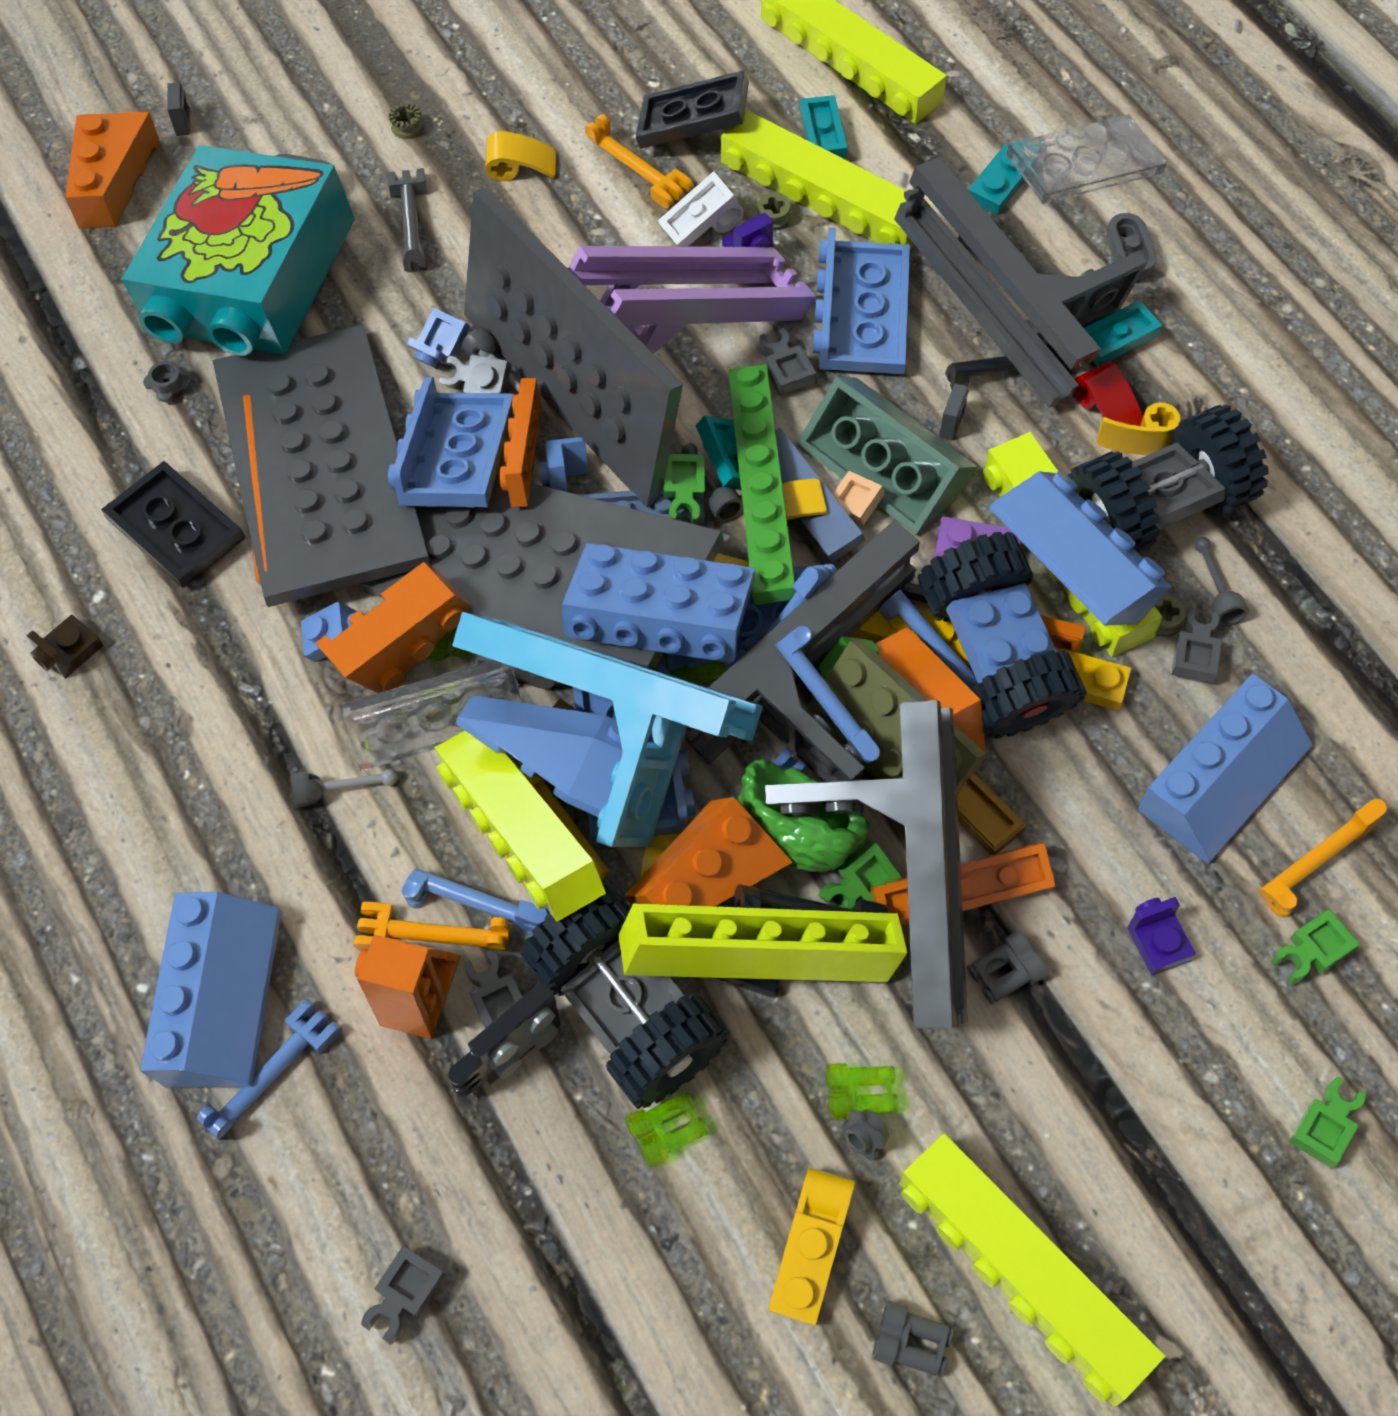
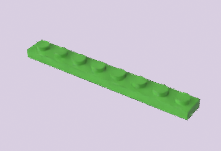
(761, 485)

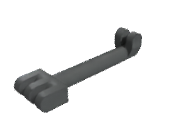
(407, 190)

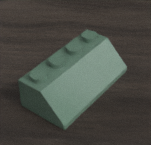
(878, 441)

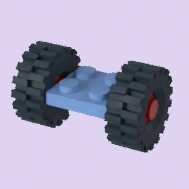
(1002, 634)

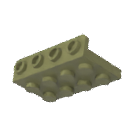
(873, 698)

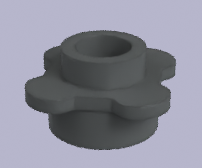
(166, 380)
(865, 1132)

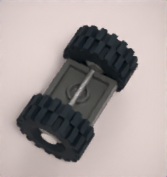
(1206, 467)
(644, 1022)

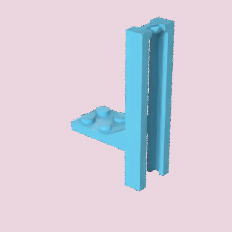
(641, 703)

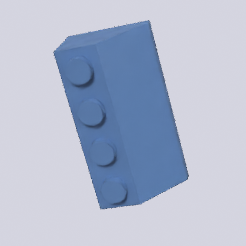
(1082, 548)
(1227, 769)
(211, 991)

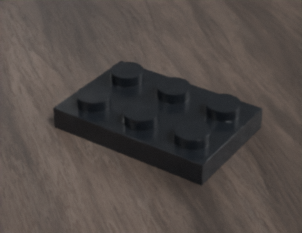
(692, 110)
(173, 524)

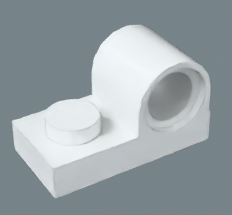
(703, 207)

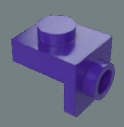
(752, 233)

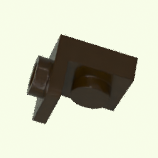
(64, 646)

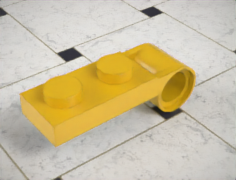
(811, 1246)

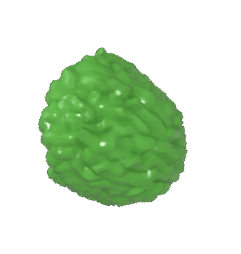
(809, 841)

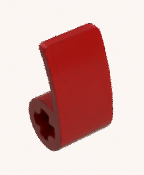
(1110, 393)

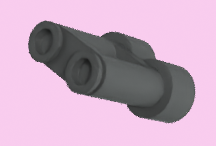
(1020, 956)
(893, 1335)

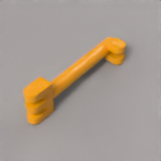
(664, 187)
(1278, 892)
(496, 938)

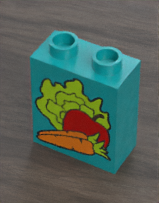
(239, 250)

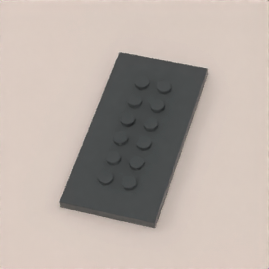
(574, 345)
(319, 466)
(522, 559)

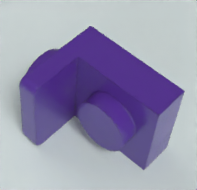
(1160, 935)

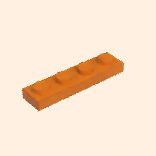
(522, 447)
(982, 880)

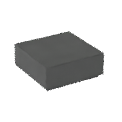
(178, 108)
(954, 412)

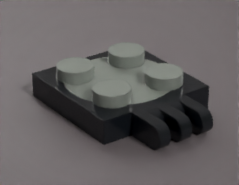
(506, 1040)

